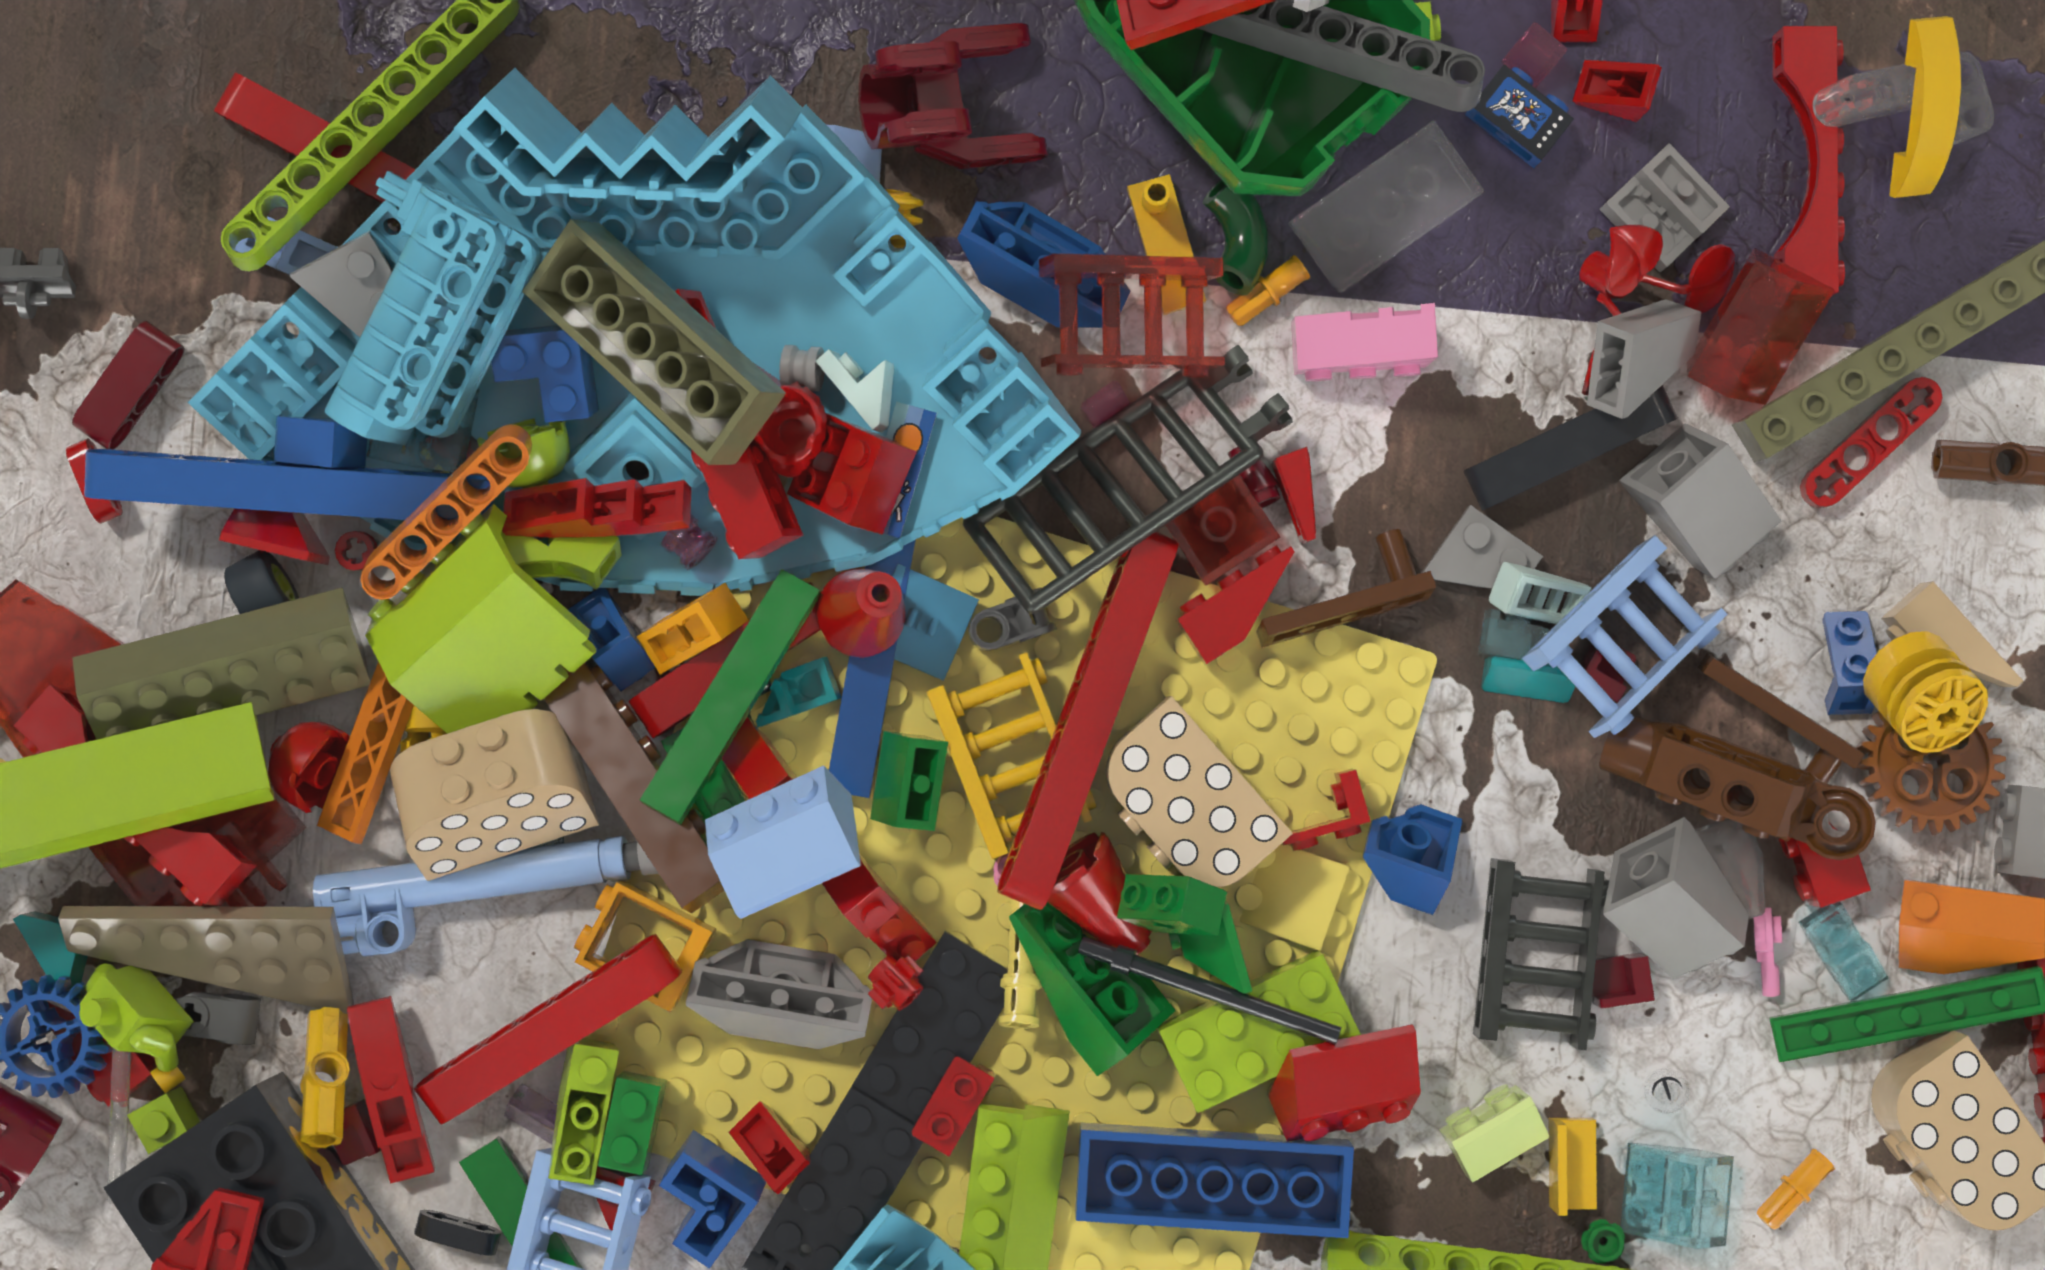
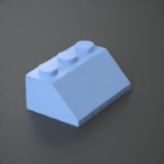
(783, 841)

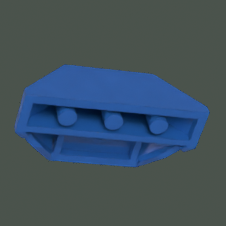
(1005, 251)

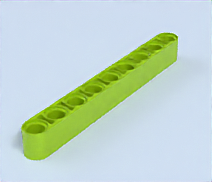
(364, 140)

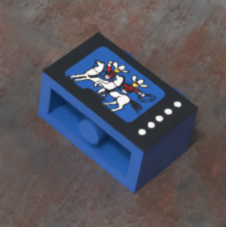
(1520, 115)

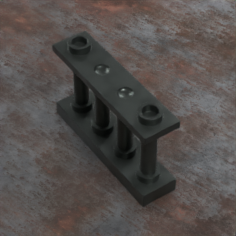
(1498, 971)

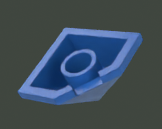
(1414, 855)

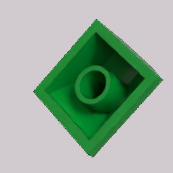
(1216, 954)

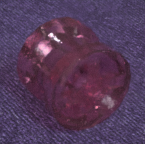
(689, 543)

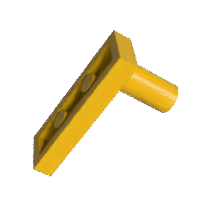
(1162, 231)

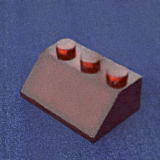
(1758, 329)

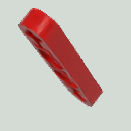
(1873, 445)

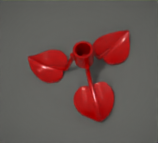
(1635, 253)

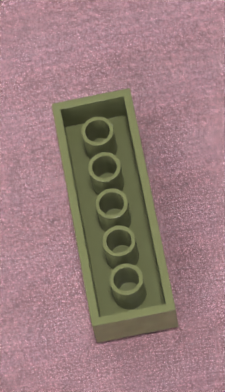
(653, 342)
(258, 657)

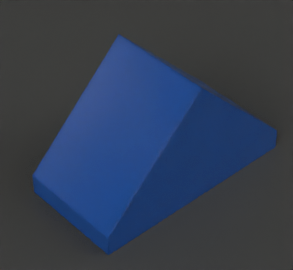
(318, 443)

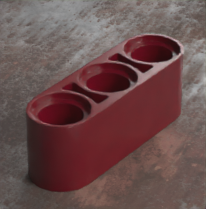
(128, 385)

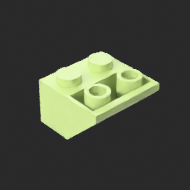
(1494, 1131)

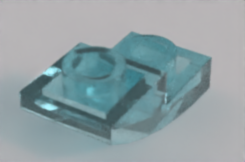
(1843, 950)

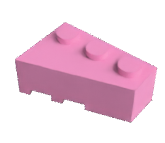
(1364, 343)

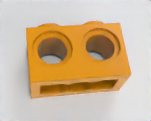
(692, 628)

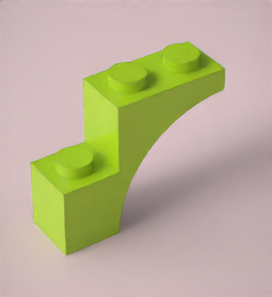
(571, 558)

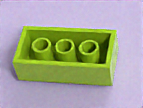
(1232, 1051)

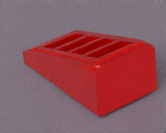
(1295, 482)

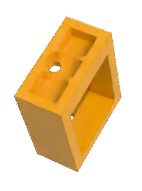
(609, 904)

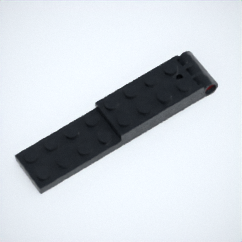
(871, 1131)

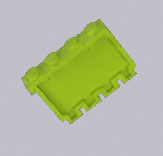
(475, 633)

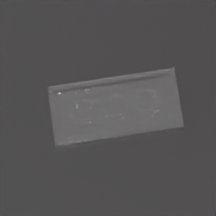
(1386, 207)

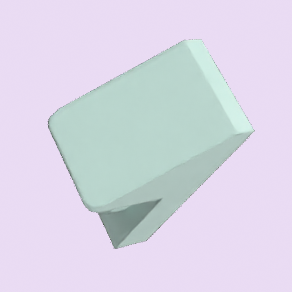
(868, 396)

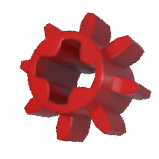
(895, 982)

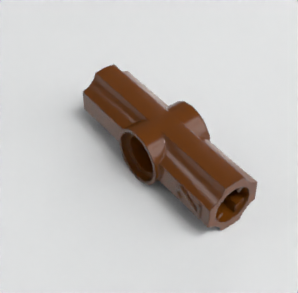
(1978, 462)

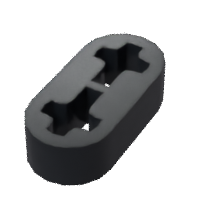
(457, 1232)

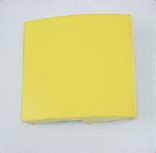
(1297, 896)

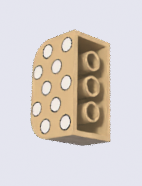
(490, 791)
(1190, 799)
(1960, 1132)

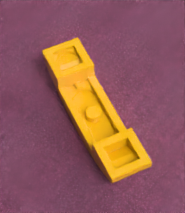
(1934, 109)

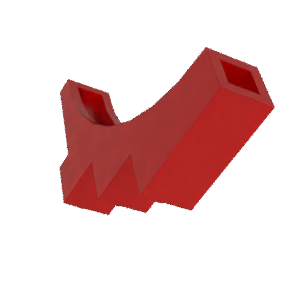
(857, 893)

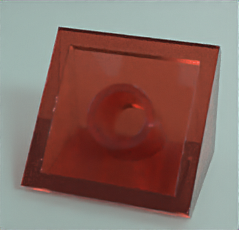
(1222, 530)

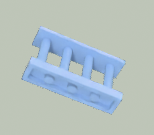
(1585, 623)
(542, 1218)

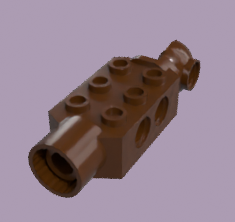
(1785, 799)

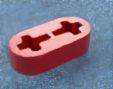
(101, 509)

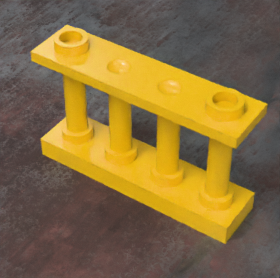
(967, 747)

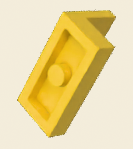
(1572, 1164)

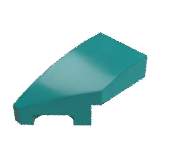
(800, 691)

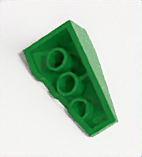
(1097, 1007)

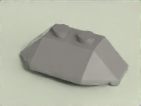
(780, 995)

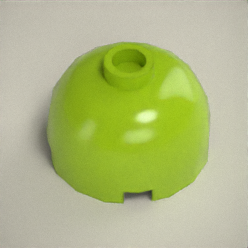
(548, 452)

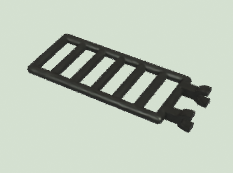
(1271, 417)

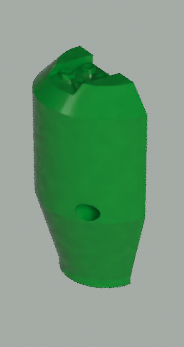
(1251, 112)

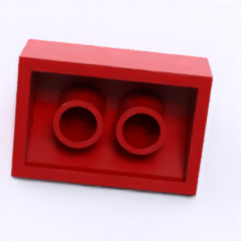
(1347, 1084)

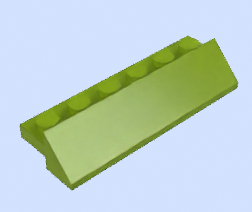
(1013, 1187)

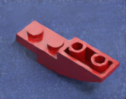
(389, 1089)

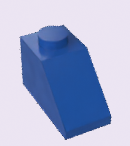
(614, 638)

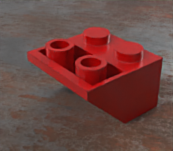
(854, 476)

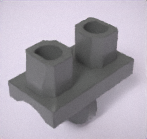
(34, 284)

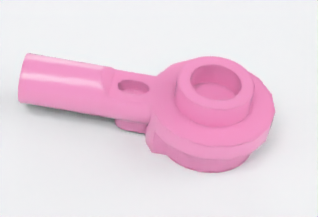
(1766, 932)

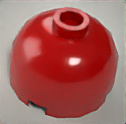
(306, 762)

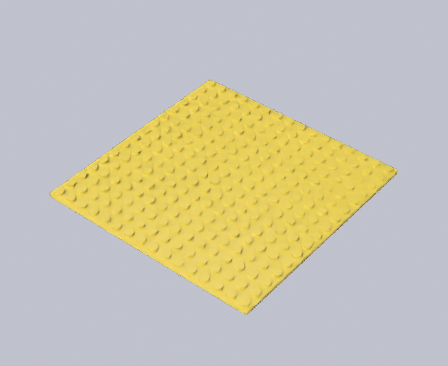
(1274, 711)

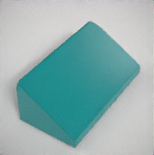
(1518, 679)

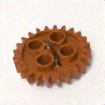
(1970, 762)

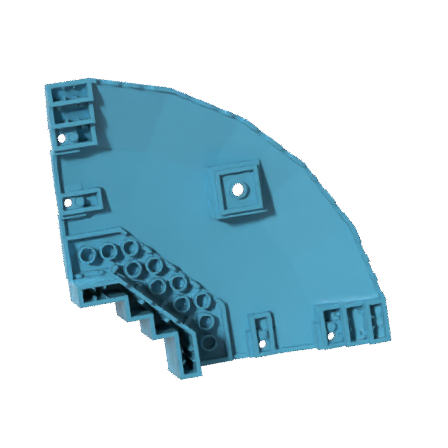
(786, 252)

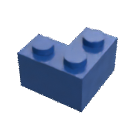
(558, 362)
(717, 1190)

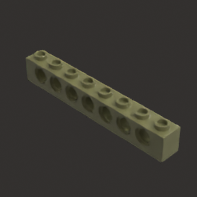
(1894, 354)

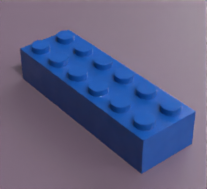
(1213, 1180)

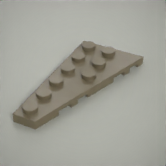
(255, 950)

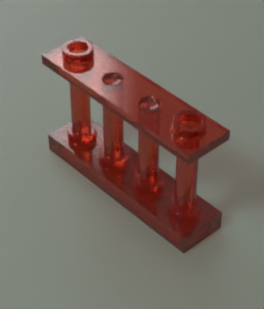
(1152, 275)

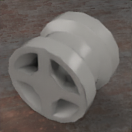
(801, 367)

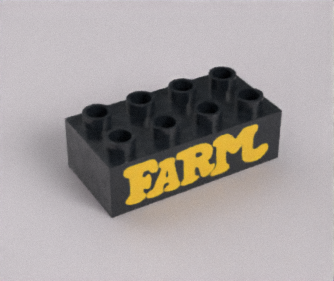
(253, 1145)

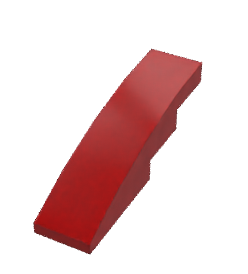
(602, 510)

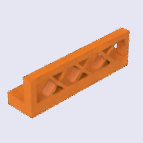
(366, 760)

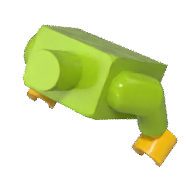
(137, 1016)

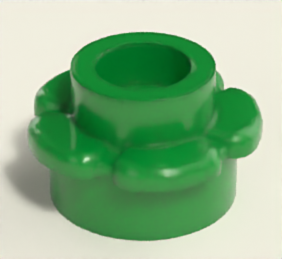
(1615, 1241)

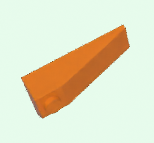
(1967, 928)

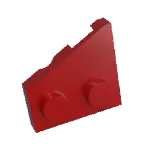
(217, 1235)

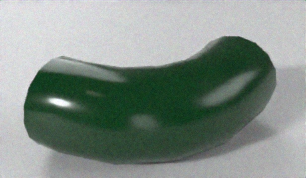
(1244, 234)

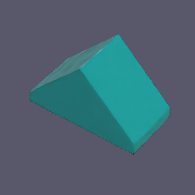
(48, 946)

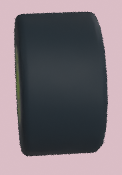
(258, 582)

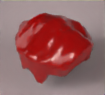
(793, 431)

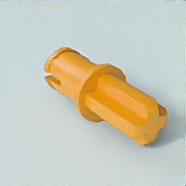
(1268, 291)
(1795, 1189)

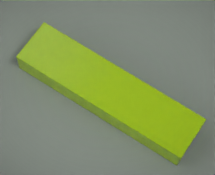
(131, 784)

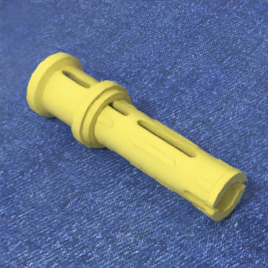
(1019, 984)

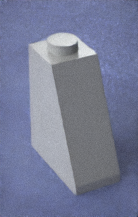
(1639, 354)

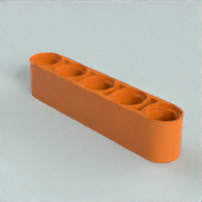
(438, 531)

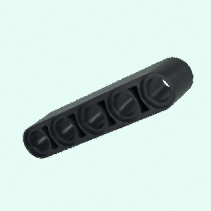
(1564, 449)

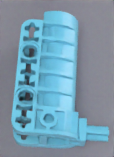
(430, 316)

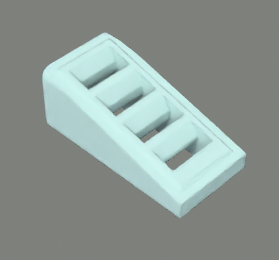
(1514, 586)

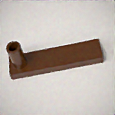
(1403, 590)
(1832, 749)

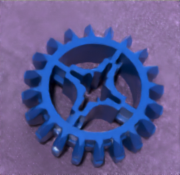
(57, 1053)

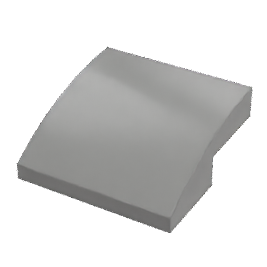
(1669, 199)

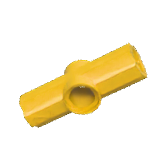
(321, 1099)

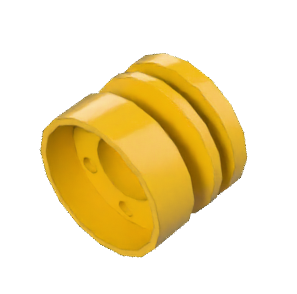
(1925, 691)

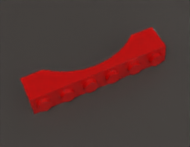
(1803, 65)
(203, 862)

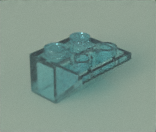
(1677, 1195)

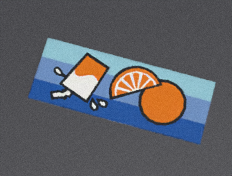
(913, 429)

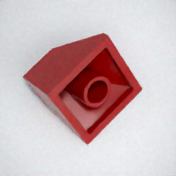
(275, 533)

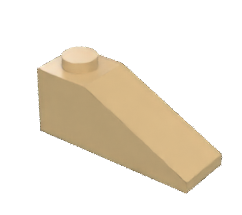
(1932, 611)

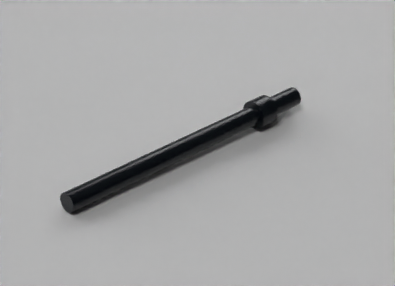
(1124, 960)

